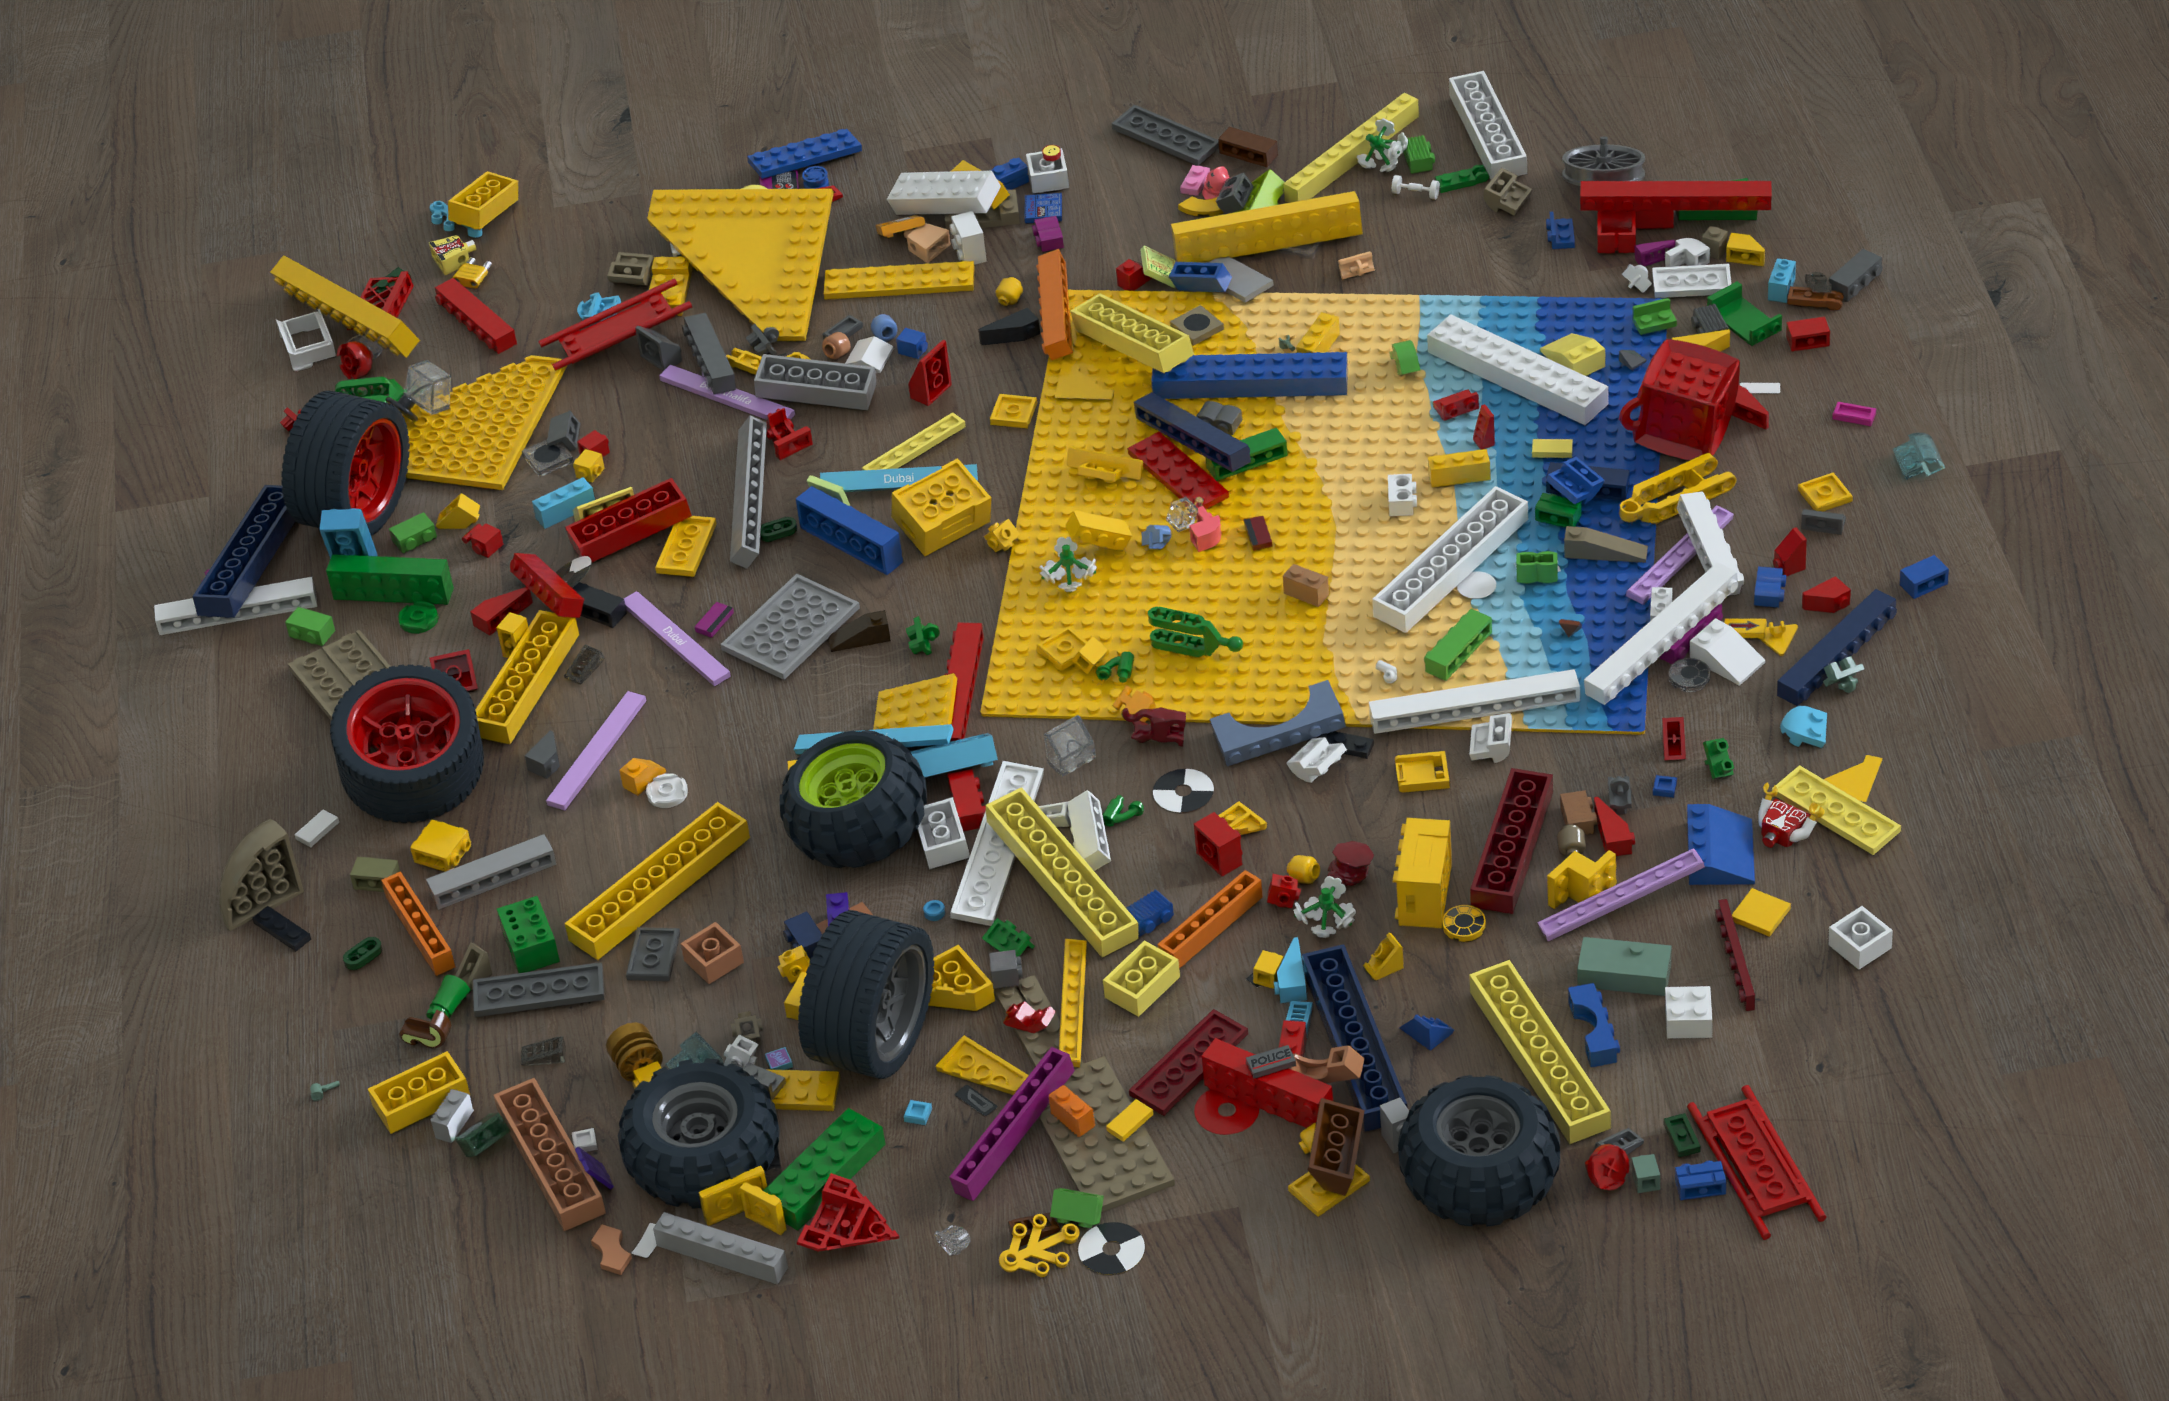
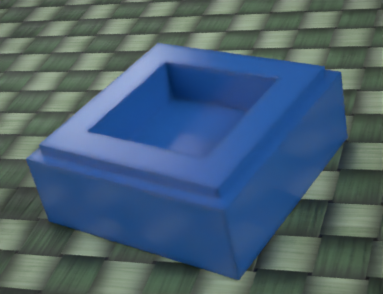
(1665, 786)

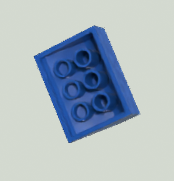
(1723, 844)

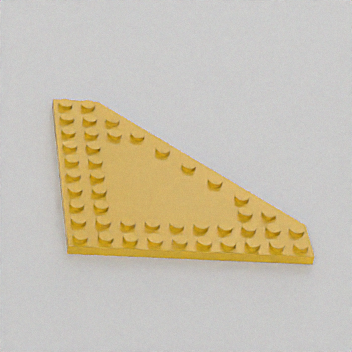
(752, 246)
(484, 427)

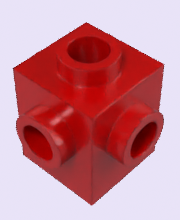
(1283, 891)

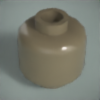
(1571, 839)

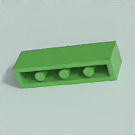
(1458, 644)

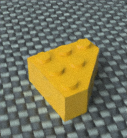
(959, 982)

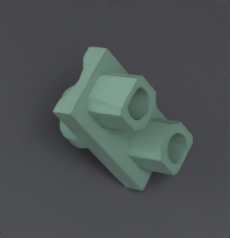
(1845, 677)

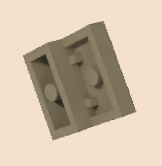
(1505, 192)
(631, 269)

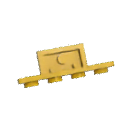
(1103, 465)

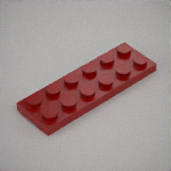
(1177, 470)

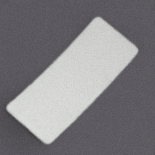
(647, 1243)

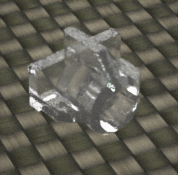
(953, 1239)

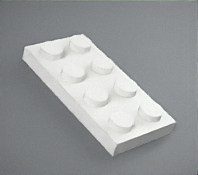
(1690, 280)

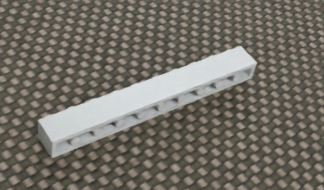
(1661, 633)
(1474, 701)

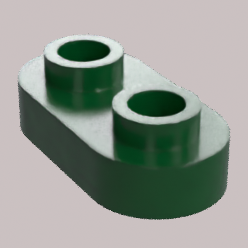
(778, 529)
(362, 953)

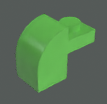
(1405, 357)

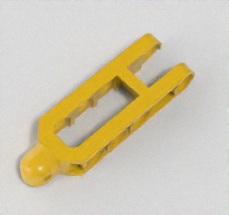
(1688, 475)

